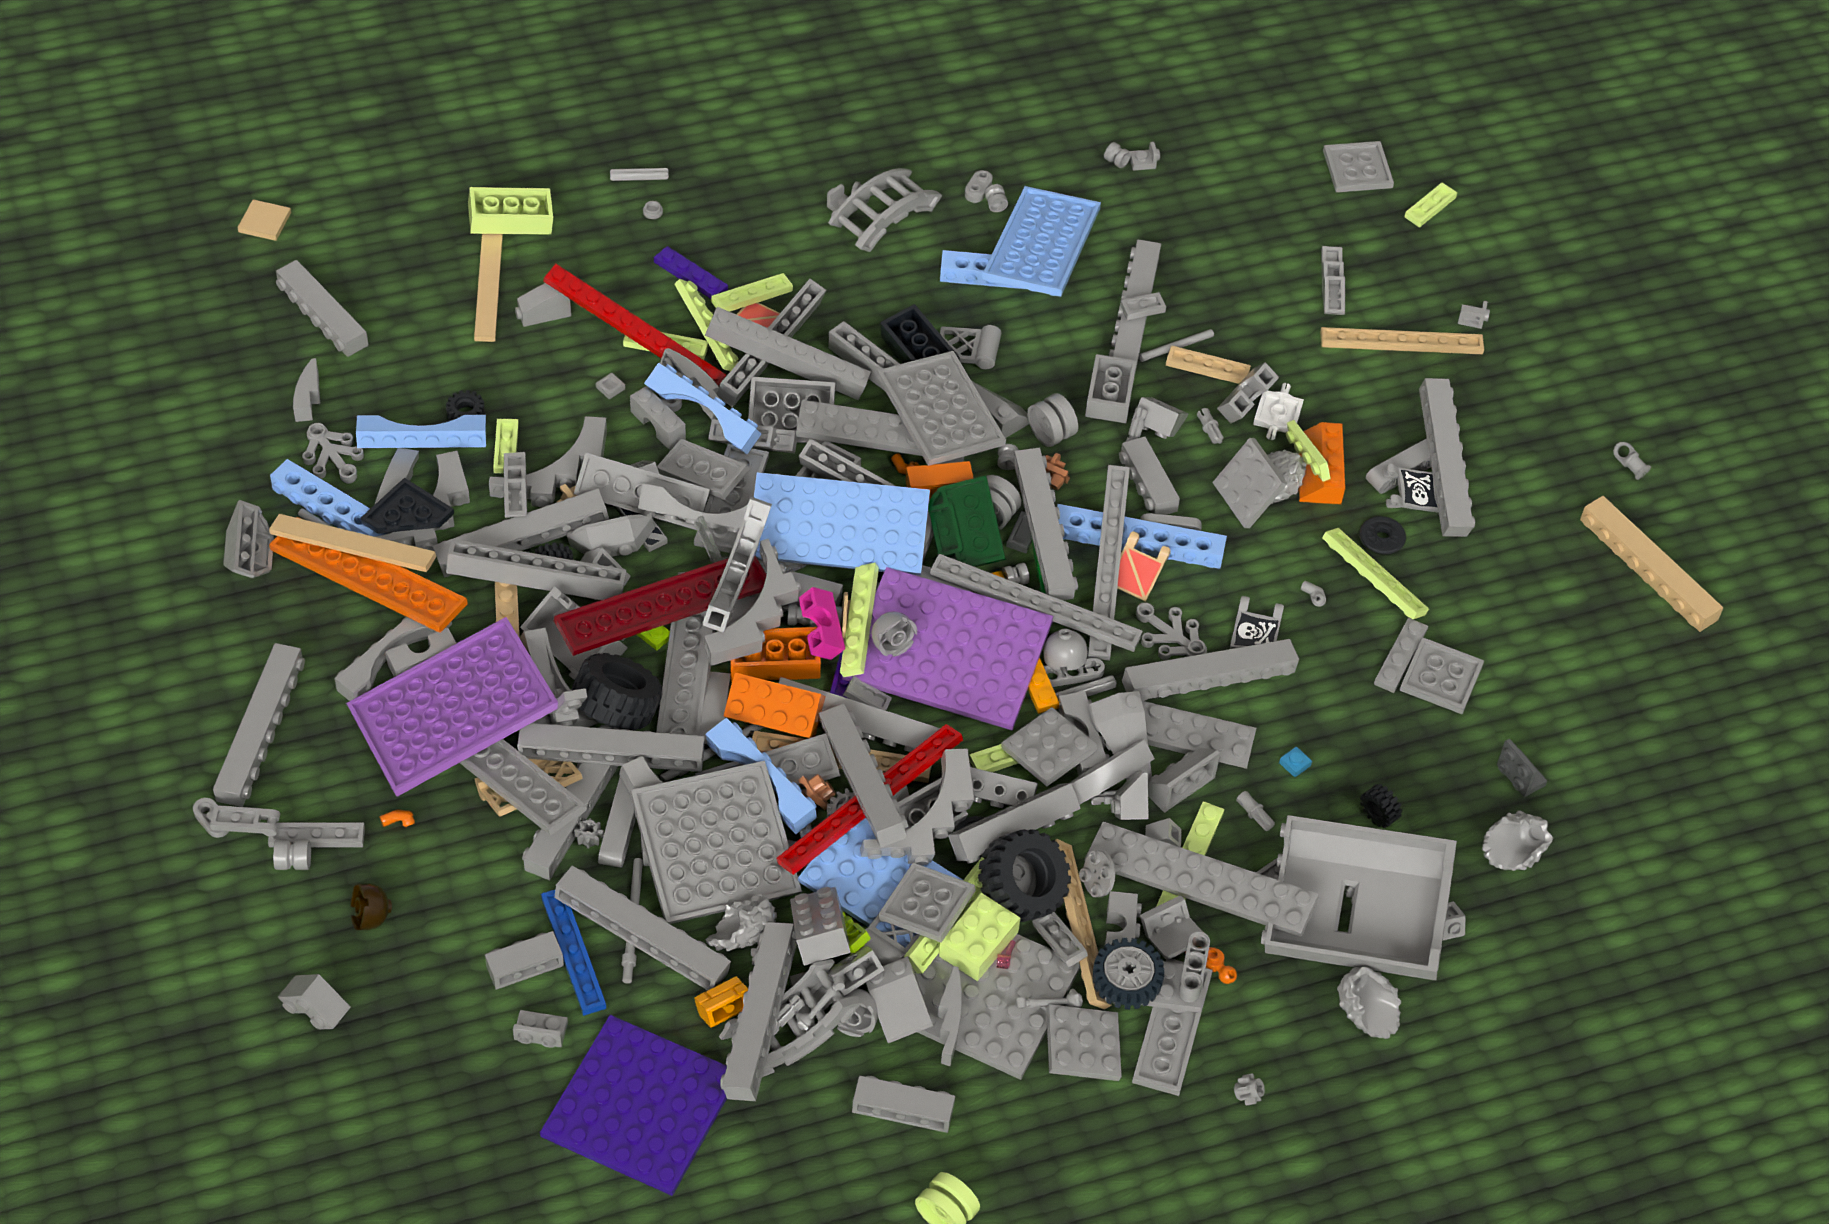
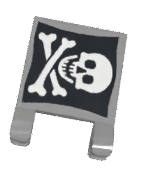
(1415, 489)
(1255, 628)

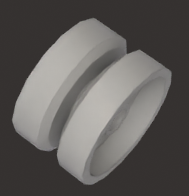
(1052, 420)
(1005, 499)

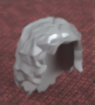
(1292, 469)
(1516, 841)
(742, 923)
(1370, 1002)

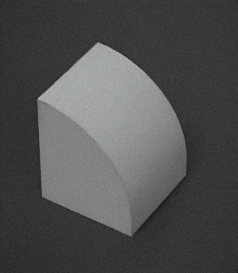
(1165, 831)

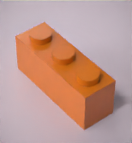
(937, 475)

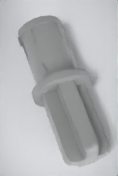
(1210, 426)
(1255, 810)

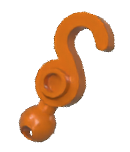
(1215, 962)

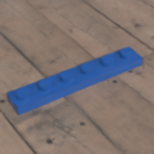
(574, 954)

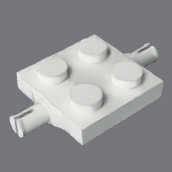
(1277, 410)

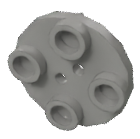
(1099, 873)

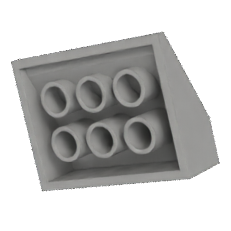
(779, 401)

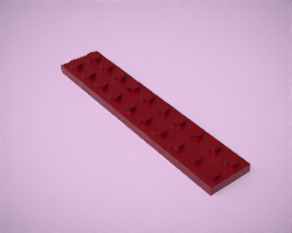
(649, 606)

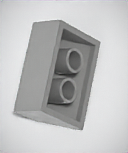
(1183, 778)

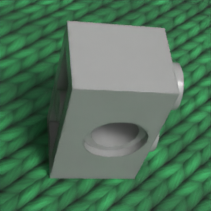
(856, 969)

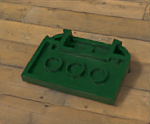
(966, 523)

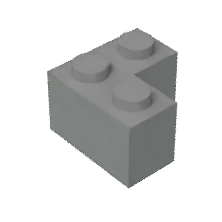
(316, 998)

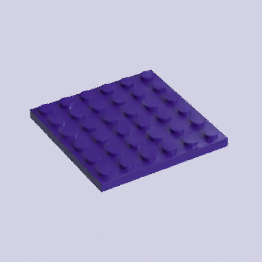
(638, 1105)

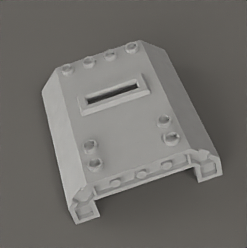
(1397, 898)

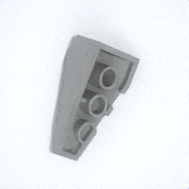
(1006, 414)
(1121, 722)

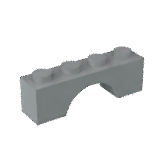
(1076, 710)

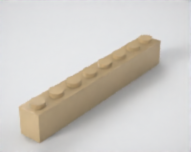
(1651, 564)

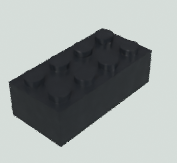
(913, 336)

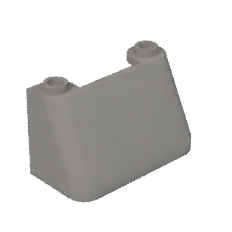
(543, 617)

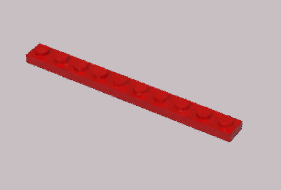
(622, 319)
(851, 812)

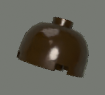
(370, 906)

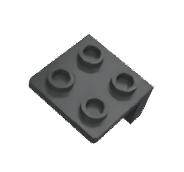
(1519, 769)

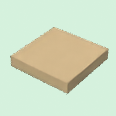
(264, 220)

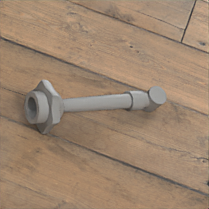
(1073, 999)
(805, 1020)

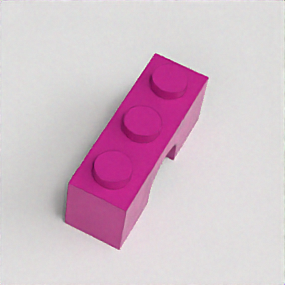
(827, 638)

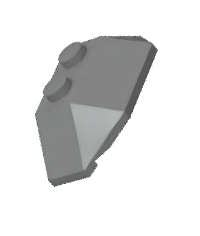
(615, 535)
(248, 542)

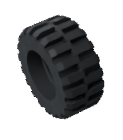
(618, 691)
(1047, 863)

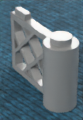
(984, 345)
(886, 948)

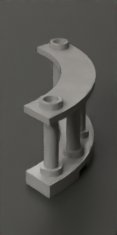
(918, 200)
(817, 1035)

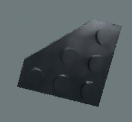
(407, 509)

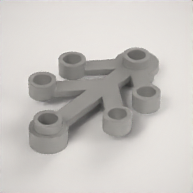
(318, 434)
(1170, 635)

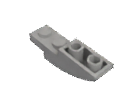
(693, 372)

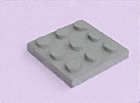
(1358, 166)
(1249, 483)
(1442, 675)
(1049, 746)
(927, 902)
(1083, 1042)

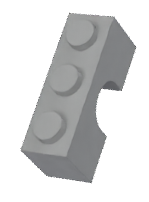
(1242, 397)
(649, 407)
(402, 658)
(1122, 911)

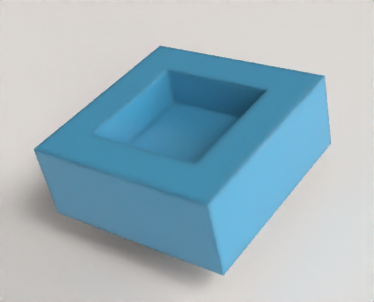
(1295, 762)

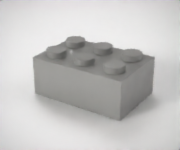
(1111, 388)

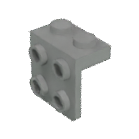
(1169, 927)

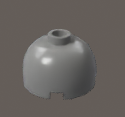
(893, 633)
(1065, 649)
(864, 1018)

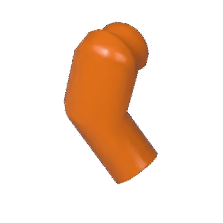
(900, 465)
(397, 815)

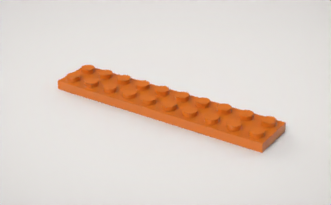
(378, 581)

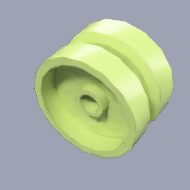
(947, 1201)

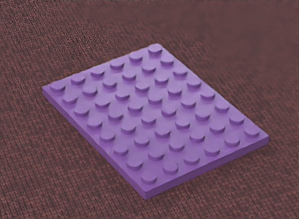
(967, 653)
(452, 706)

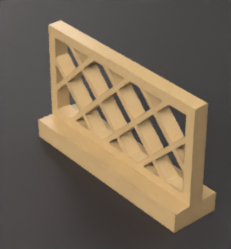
(547, 766)

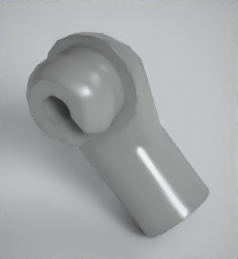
(1317, 594)

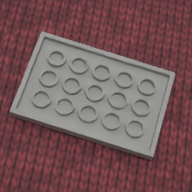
(941, 408)

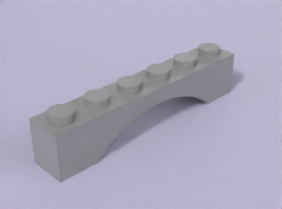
(660, 500)
(360, 675)

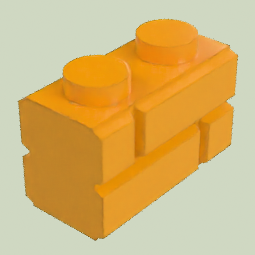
(721, 1002)

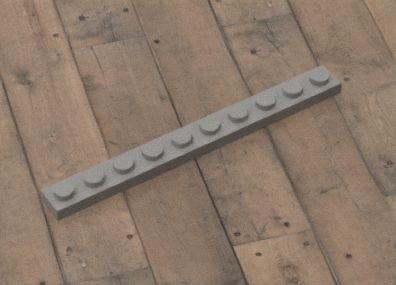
(1109, 553)
(1017, 594)

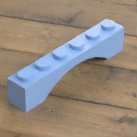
(670, 386)
(378, 432)
(731, 745)

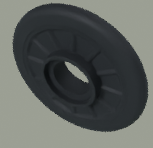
(1394, 530)

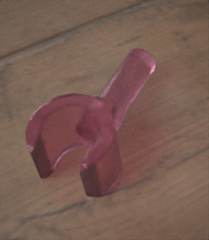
(1003, 960)

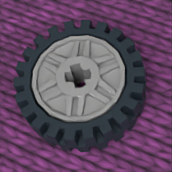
(1112, 975)

